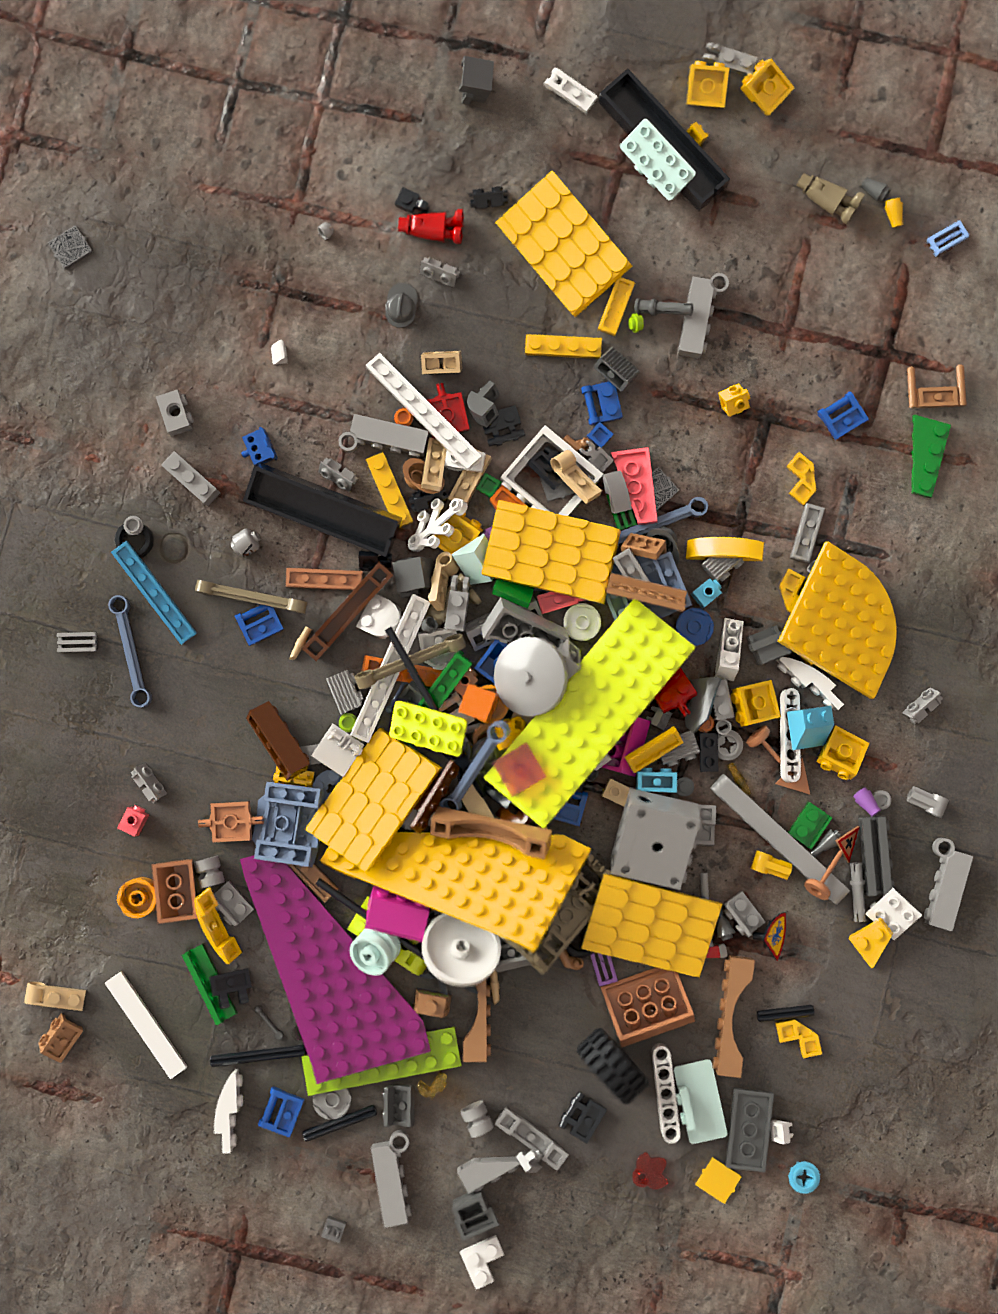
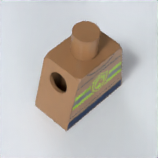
(431, 1003)

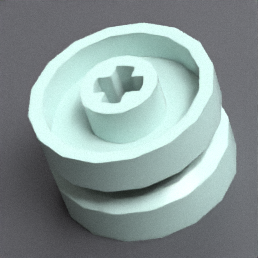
(374, 951)

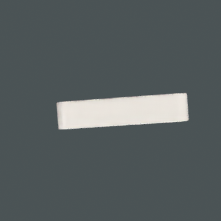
(669, 1101)

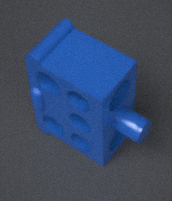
(264, 445)

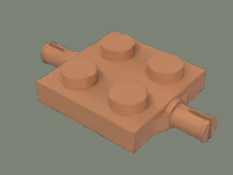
(231, 821)

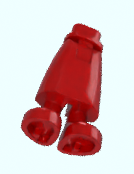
(433, 226)

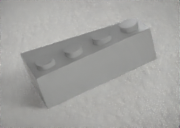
(511, 622)

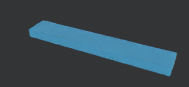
(154, 592)

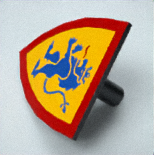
(774, 935)

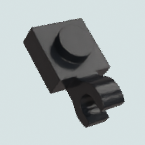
(410, 200)
(369, 559)

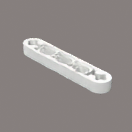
(785, 743)

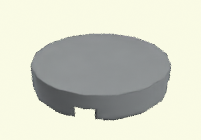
(338, 1099)

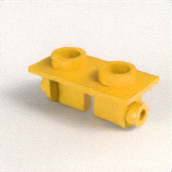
(304, 779)

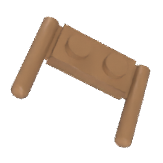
(937, 396)

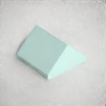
(471, 559)

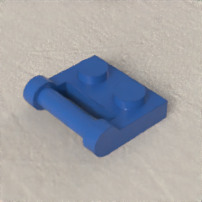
(608, 402)
(847, 420)
(261, 628)
(572, 813)
(287, 1114)

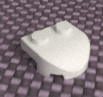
(379, 616)
(438, 636)

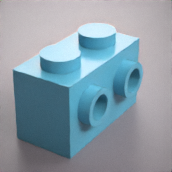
(656, 781)

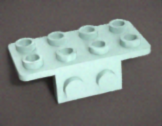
(657, 160)
(699, 1101)

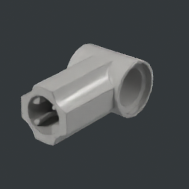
(931, 803)

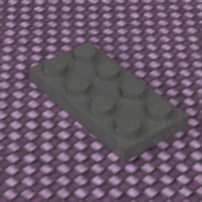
(749, 1129)

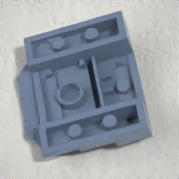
(658, 571)
(286, 815)

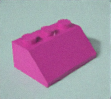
(629, 742)
(396, 915)

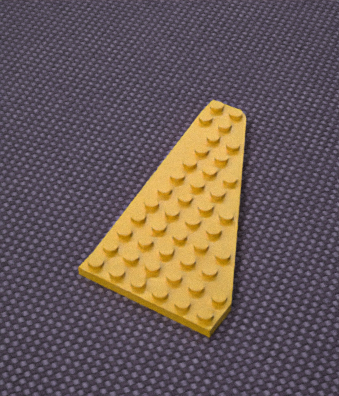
(476, 880)

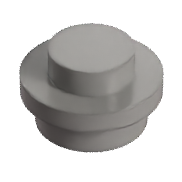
(133, 525)

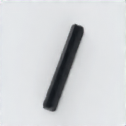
(337, 1124)

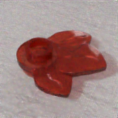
(653, 1172)

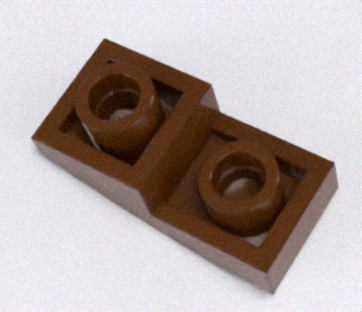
(506, 815)

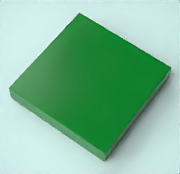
(513, 592)

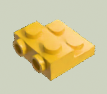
(707, 84)
(766, 86)
(464, 532)
(755, 703)
(842, 753)

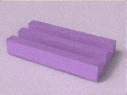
(607, 980)

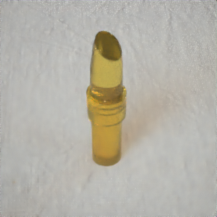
(738, 778)

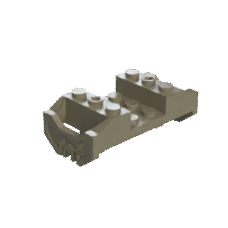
(568, 921)

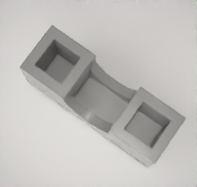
(190, 478)

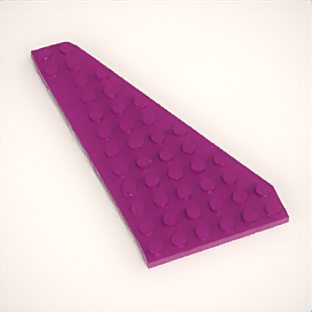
(342, 1013)

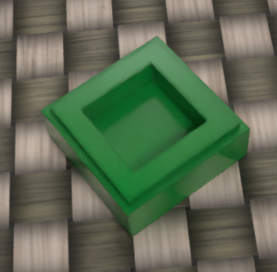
(488, 485)

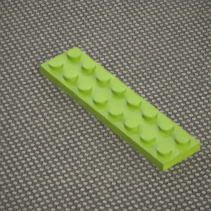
(443, 1056)

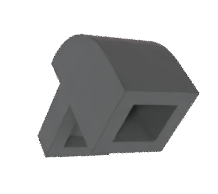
(482, 404)

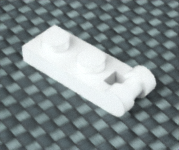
(571, 90)

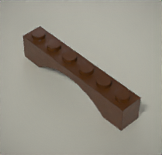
(347, 611)

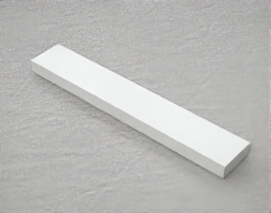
(146, 1025)

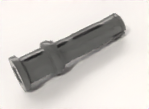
(655, 307)

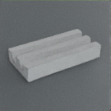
(61, 642)

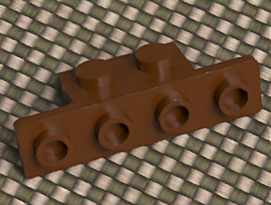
(429, 801)

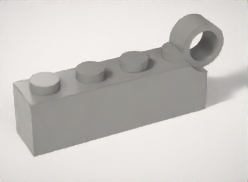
(697, 326)
(386, 435)
(948, 887)
(389, 1180)

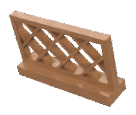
(647, 591)

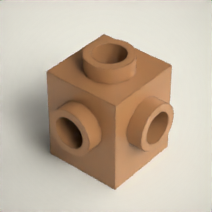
(471, 676)

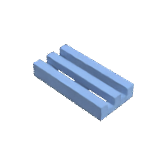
(934, 246)

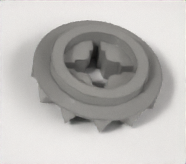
(735, 749)

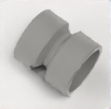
(209, 872)
(476, 1117)

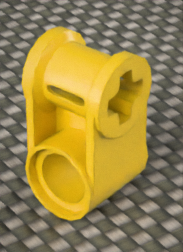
(516, 726)

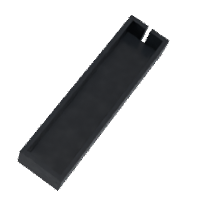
(632, 102)
(322, 509)

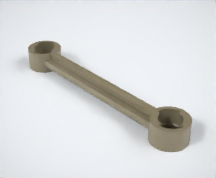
(250, 596)
(370, 677)

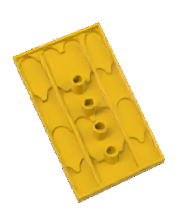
(563, 244)
(551, 552)
(373, 799)
(651, 925)

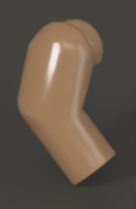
(576, 445)
(571, 962)

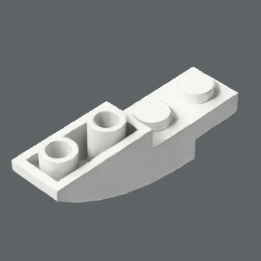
(805, 675)
(228, 1103)

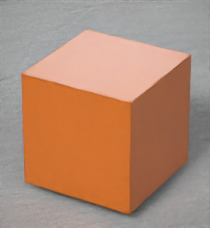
(479, 703)

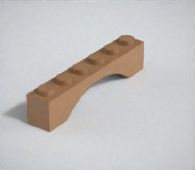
(526, 838)
(738, 976)
(475, 1042)

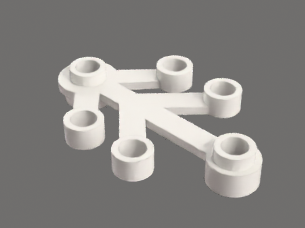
(419, 541)

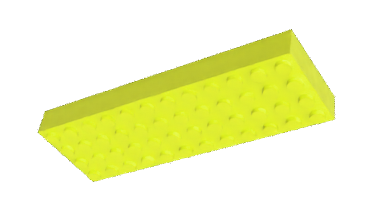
(597, 709)

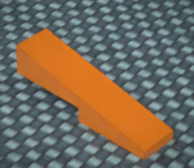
(427, 674)

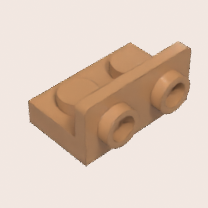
(645, 546)
(59, 1038)

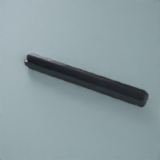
(257, 1055)

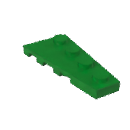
(928, 448)

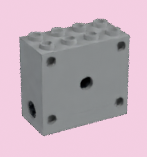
(655, 839)

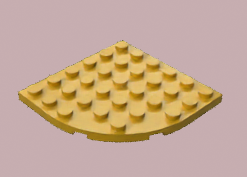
(843, 622)

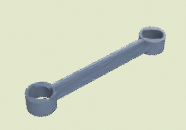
(665, 519)
(130, 651)
(477, 764)

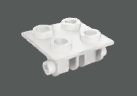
(338, 750)
(895, 912)

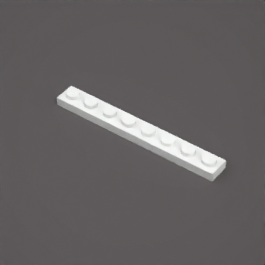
(424, 412)
(382, 688)

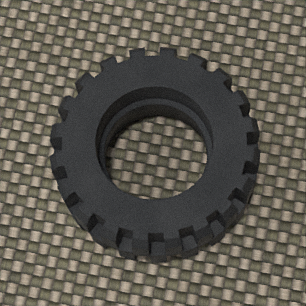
(612, 1066)

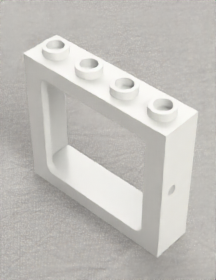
(546, 435)

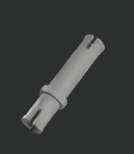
(858, 891)

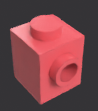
(133, 820)

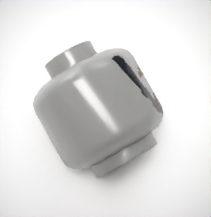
(245, 542)

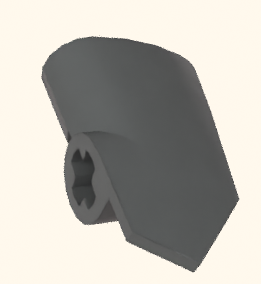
(701, 705)

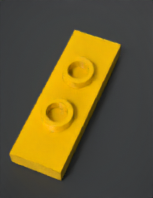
(616, 306)
(654, 749)

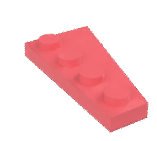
(637, 474)

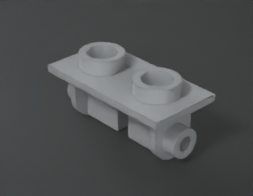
(431, 269)
(330, 470)
(929, 699)
(144, 775)

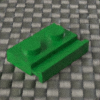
(809, 825)

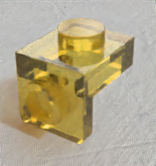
(437, 1085)

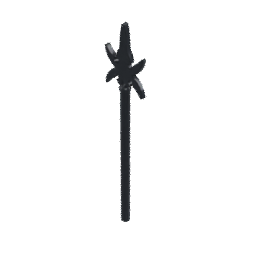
(463, 760)
(403, 941)

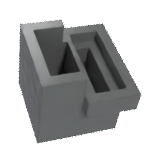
(476, 79)
(413, 575)
(765, 645)
(473, 1214)

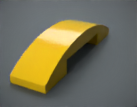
(725, 548)
(213, 927)

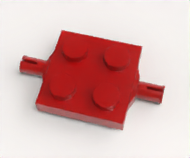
(451, 408)
(676, 693)

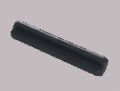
(785, 1013)

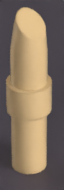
(301, 641)
(494, 987)

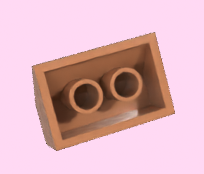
(175, 890)

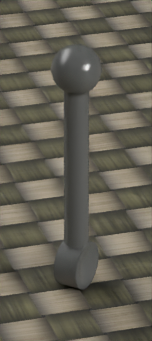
(278, 1034)

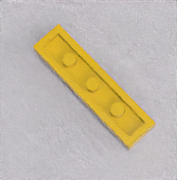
(563, 346)
(388, 488)

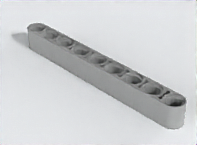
(776, 836)

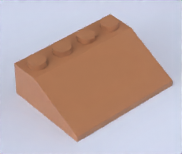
(647, 1005)

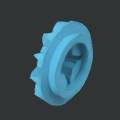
(810, 1183)

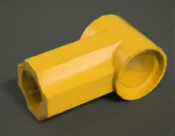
(767, 864)

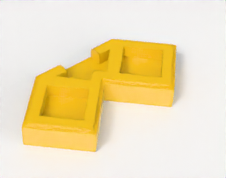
(803, 469)
(790, 587)
(793, 1030)

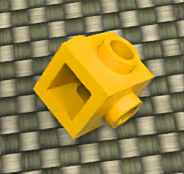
(734, 399)

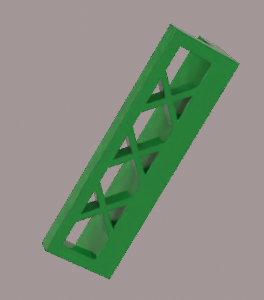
(448, 679)
(201, 969)

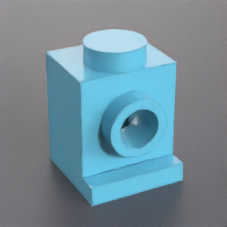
(700, 595)

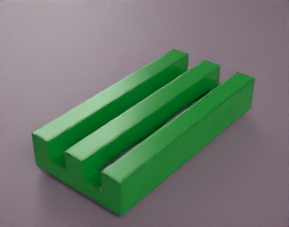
(626, 525)

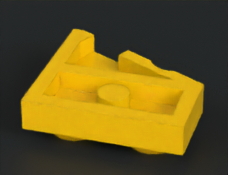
(872, 940)

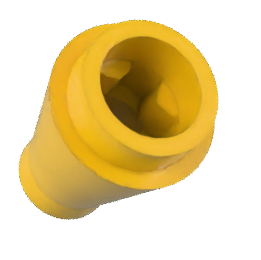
(894, 211)

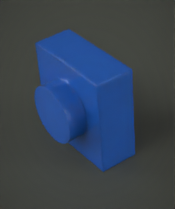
(600, 435)

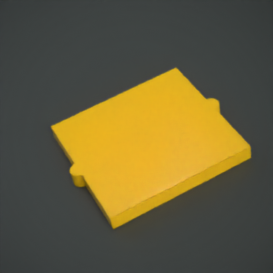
(718, 1180)

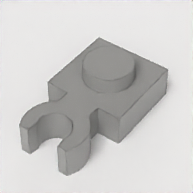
(597, 457)

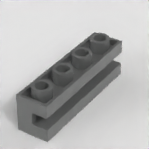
(875, 855)

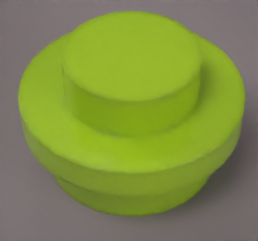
(636, 323)
(347, 722)

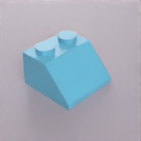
(810, 726)

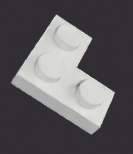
(478, 1256)

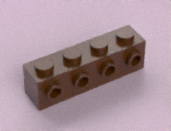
(278, 740)

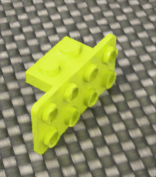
(428, 728)

